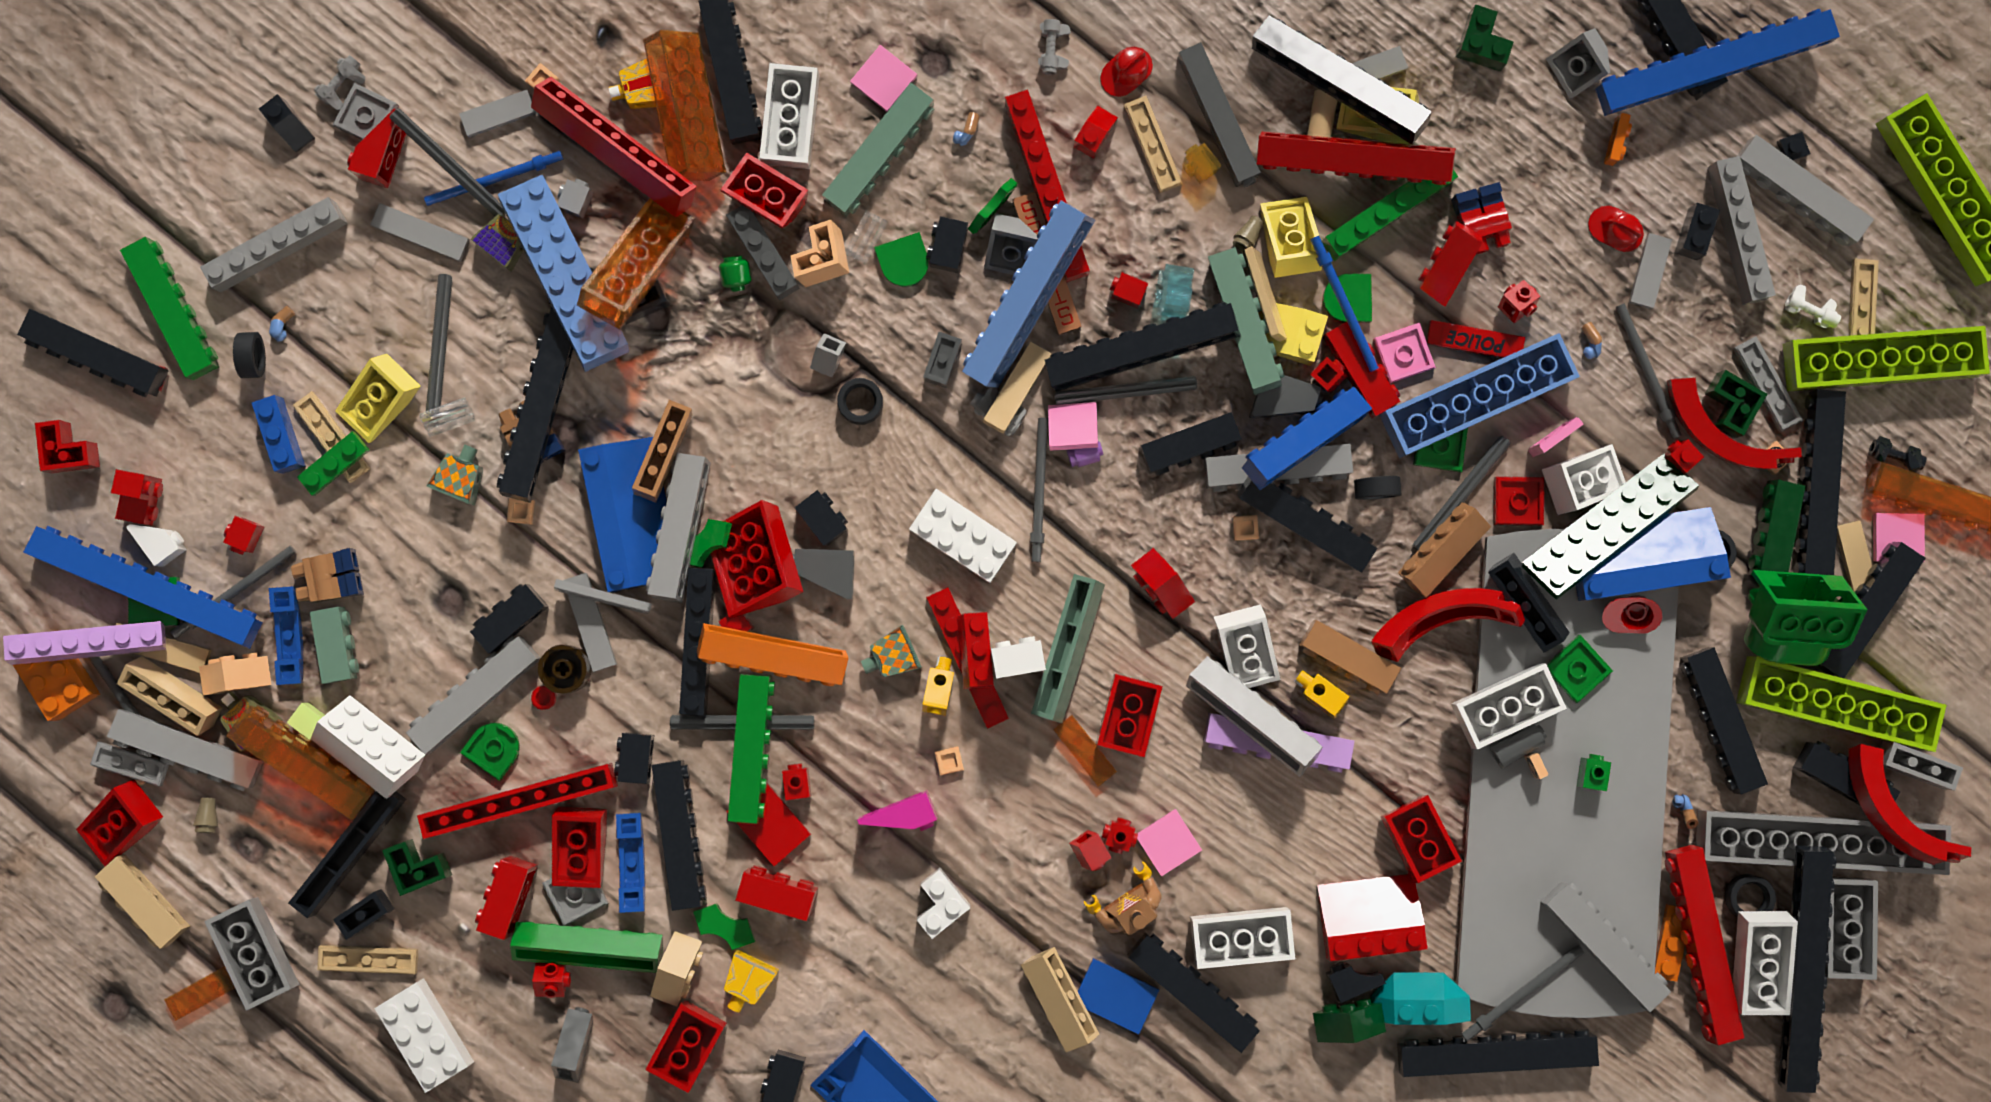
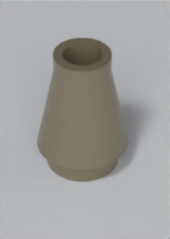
(1248, 234)
(206, 816)

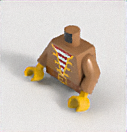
(1132, 909)

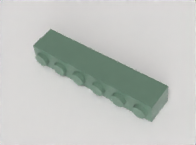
(878, 150)
(1253, 345)
(1068, 648)

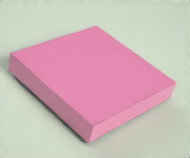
(883, 78)
(1404, 353)
(1073, 426)
(1555, 437)
(1898, 528)
(1168, 842)

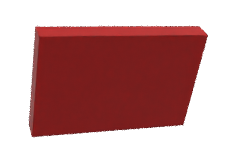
(778, 830)

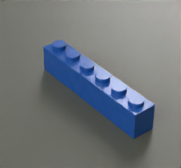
(1305, 438)

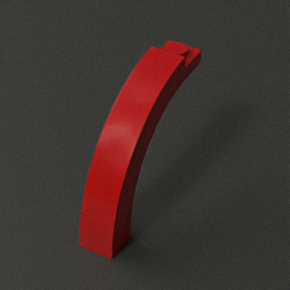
(1701, 429)
(1441, 609)
(1882, 811)

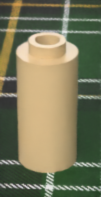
(1322, 114)

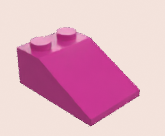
(907, 814)

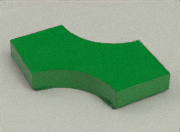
(992, 206)
(712, 537)
(735, 931)

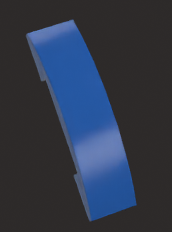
(287, 634)
(631, 862)

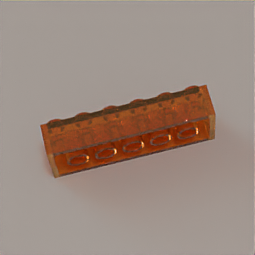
(684, 104)
(634, 263)
(300, 761)

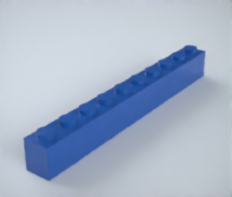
(1717, 62)
(143, 587)

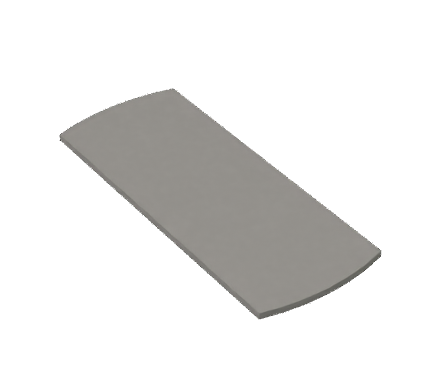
(1548, 830)

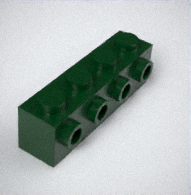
(1777, 526)

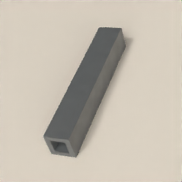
(1219, 115)

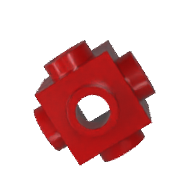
(1519, 301)
(1110, 831)
(550, 980)

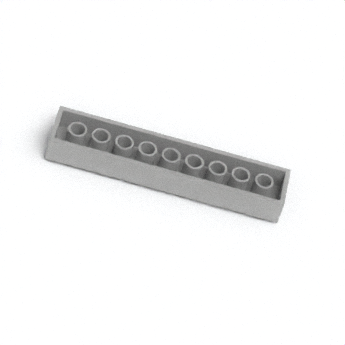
(1774, 838)

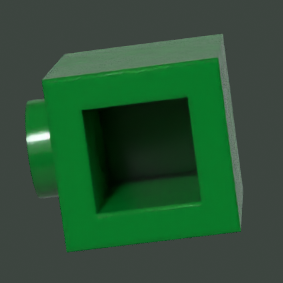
(1594, 773)

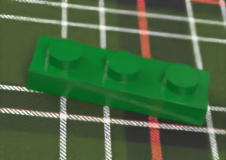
(333, 463)

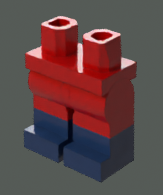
(1485, 213)

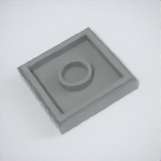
(362, 111)
(574, 902)

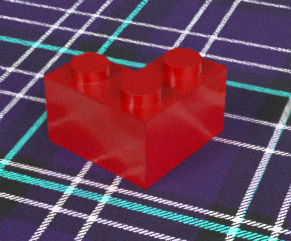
(58, 451)
(137, 496)
(1162, 584)

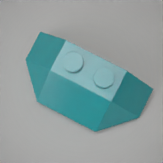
(1422, 999)

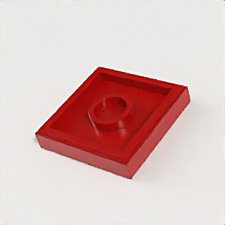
(1519, 501)

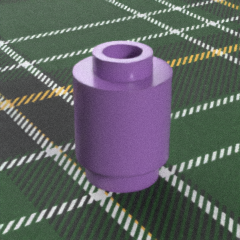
(1084, 456)

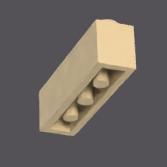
(169, 695)
(141, 901)
(1060, 999)

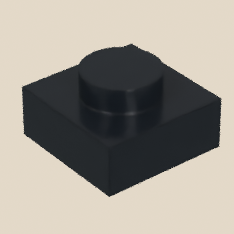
(1794, 146)

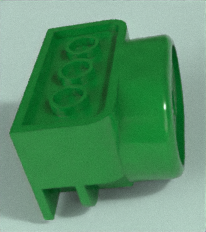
(1800, 618)

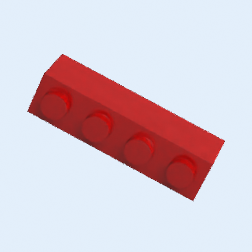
(1371, 385)

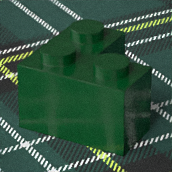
(1478, 43)
(1740, 402)
(412, 873)
(1349, 1022)

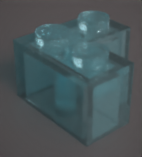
(1175, 291)

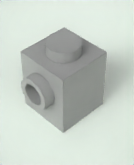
(575, 197)
(827, 355)

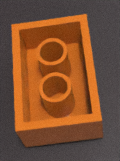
(58, 686)

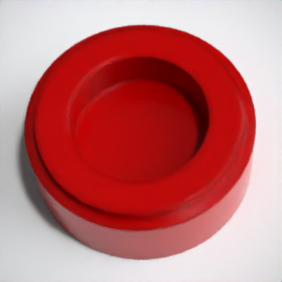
(543, 698)

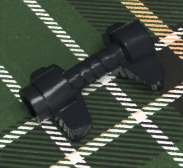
(1912, 457)

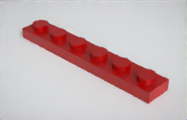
(946, 613)

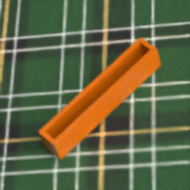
(772, 655)

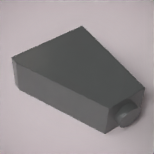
(1289, 399)
(827, 569)
(572, 1045)

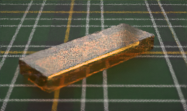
(1085, 750)
(199, 993)

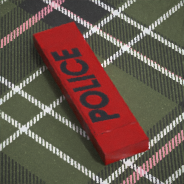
(1473, 339)

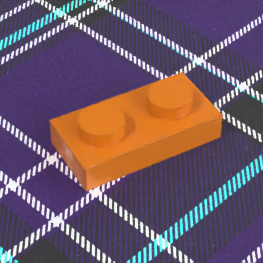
(1620, 130)

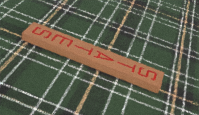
(1061, 302)

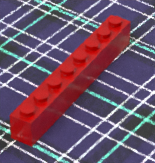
(613, 146)
(1356, 156)
(1040, 167)
(517, 800)
(1704, 945)

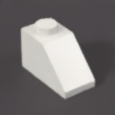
(158, 544)

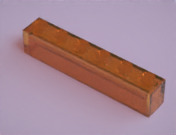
(1929, 496)

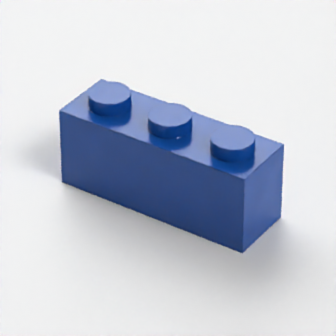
(278, 434)

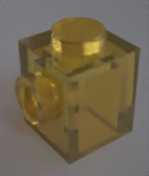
(1200, 163)

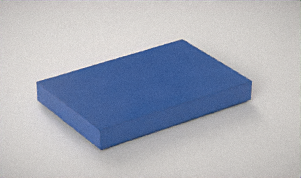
(1117, 995)

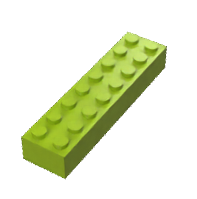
(1943, 182)
(1886, 358)
(1841, 704)

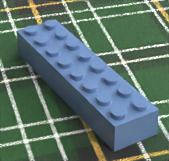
(560, 269)
(1028, 294)
(1479, 395)

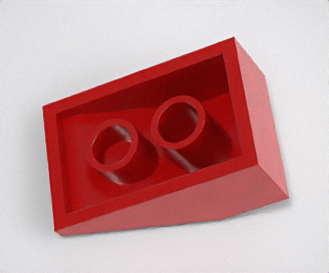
(378, 153)
(119, 821)
(578, 846)

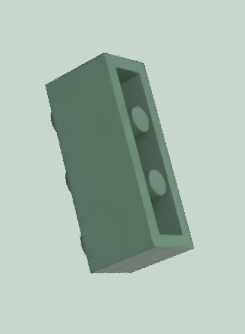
(334, 645)

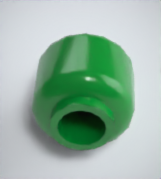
(735, 273)

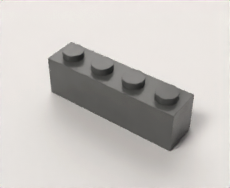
(763, 252)

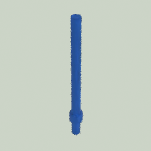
(538, 162)
(1324, 259)

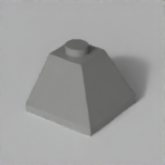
(1580, 63)
(1008, 244)

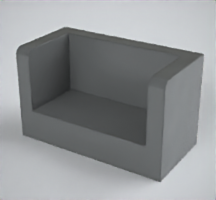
(942, 359)

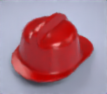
(1126, 71)
(1616, 228)
(1632, 615)

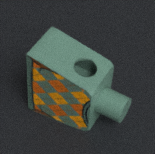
(458, 476)
(892, 654)

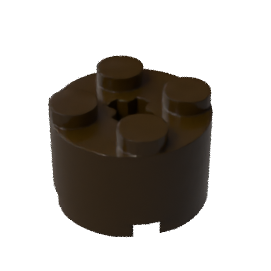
(559, 656)

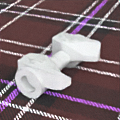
(1823, 317)

